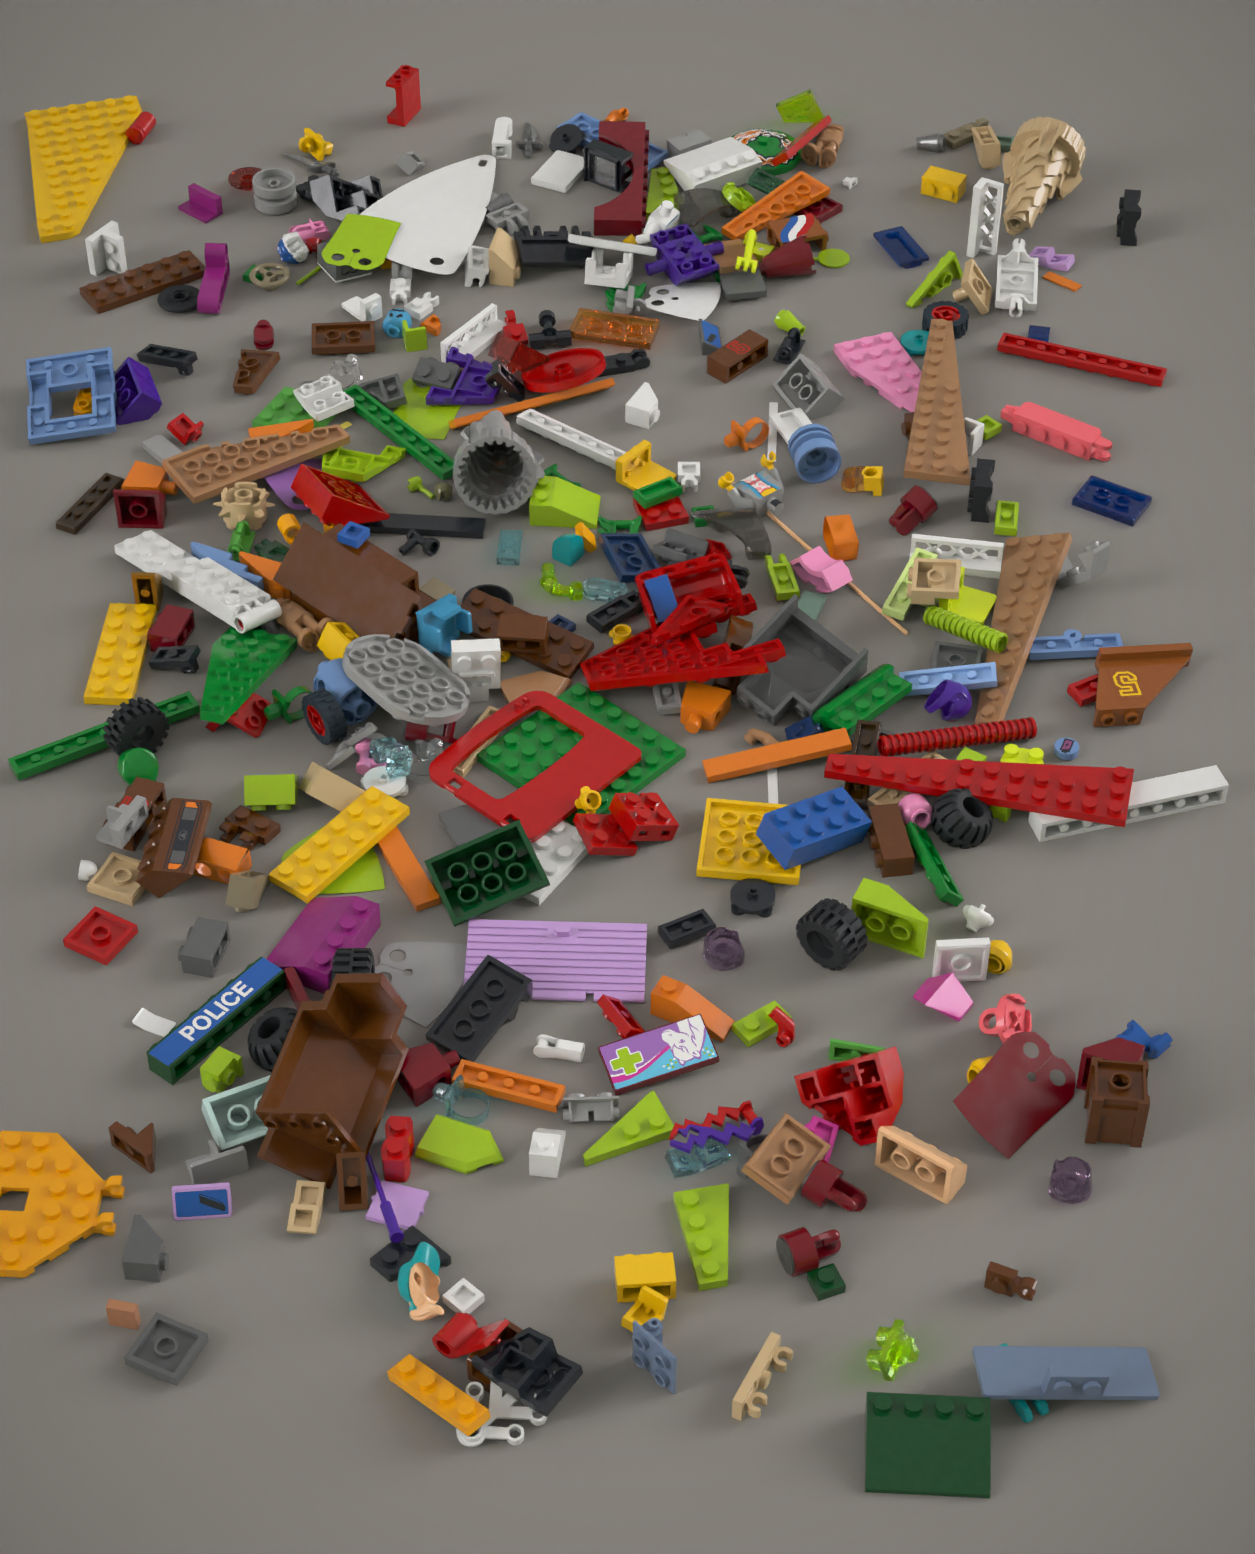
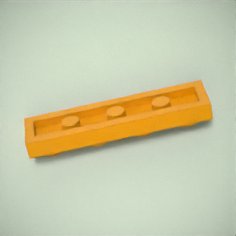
(439, 1395)

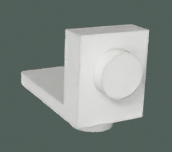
(364, 309)

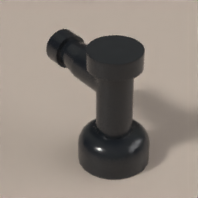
(429, 546)

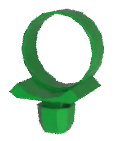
(281, 704)

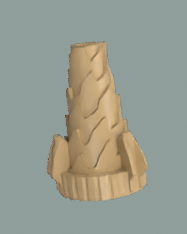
(1041, 162)

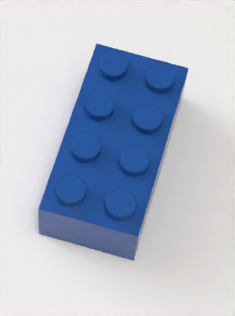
(813, 828)

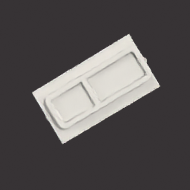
(789, 421)

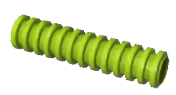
(965, 628)

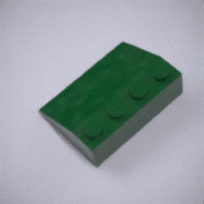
(486, 873)
(928, 1445)

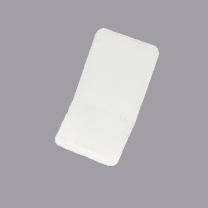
(153, 1023)

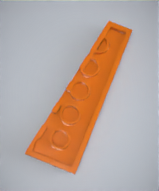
(783, 201)

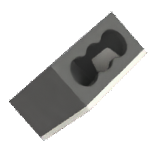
(344, 272)

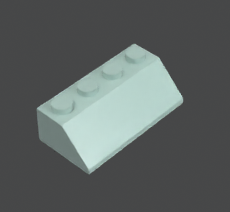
(233, 1115)

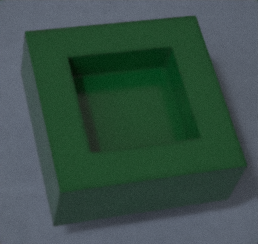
(826, 1282)

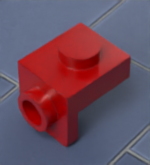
(185, 429)

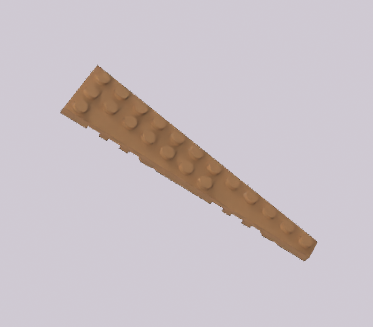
(937, 433)
(1023, 593)

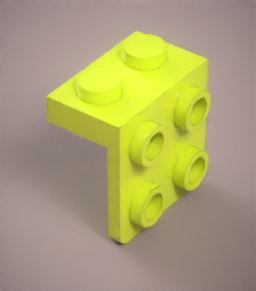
(971, 603)

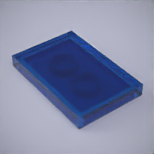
(1112, 500)

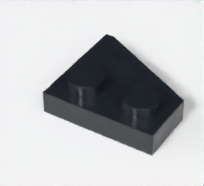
(394, 1255)

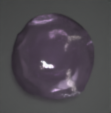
(723, 949)
(1071, 1180)

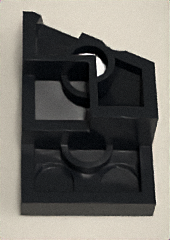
(530, 1370)

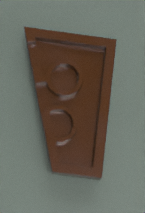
(253, 370)

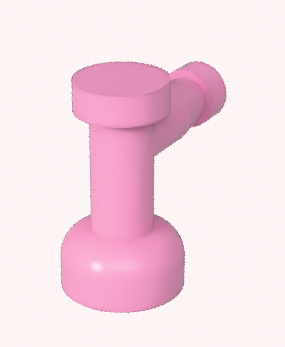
(365, 763)

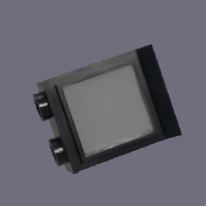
(606, 165)

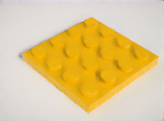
(733, 849)

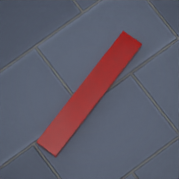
(801, 140)

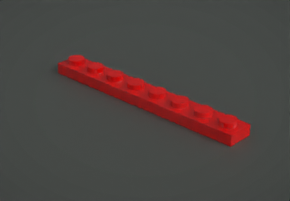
(1082, 359)

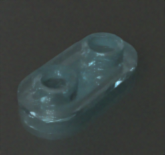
(603, 589)

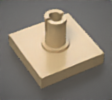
(975, 287)

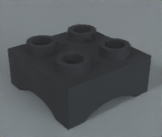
(1128, 217)
(981, 490)

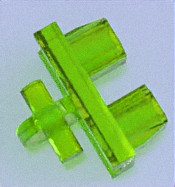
(896, 1350)

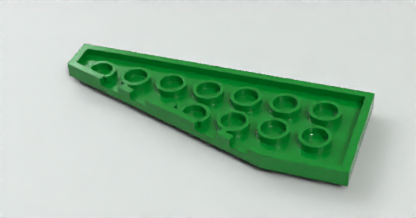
(239, 668)

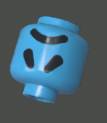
(393, 322)

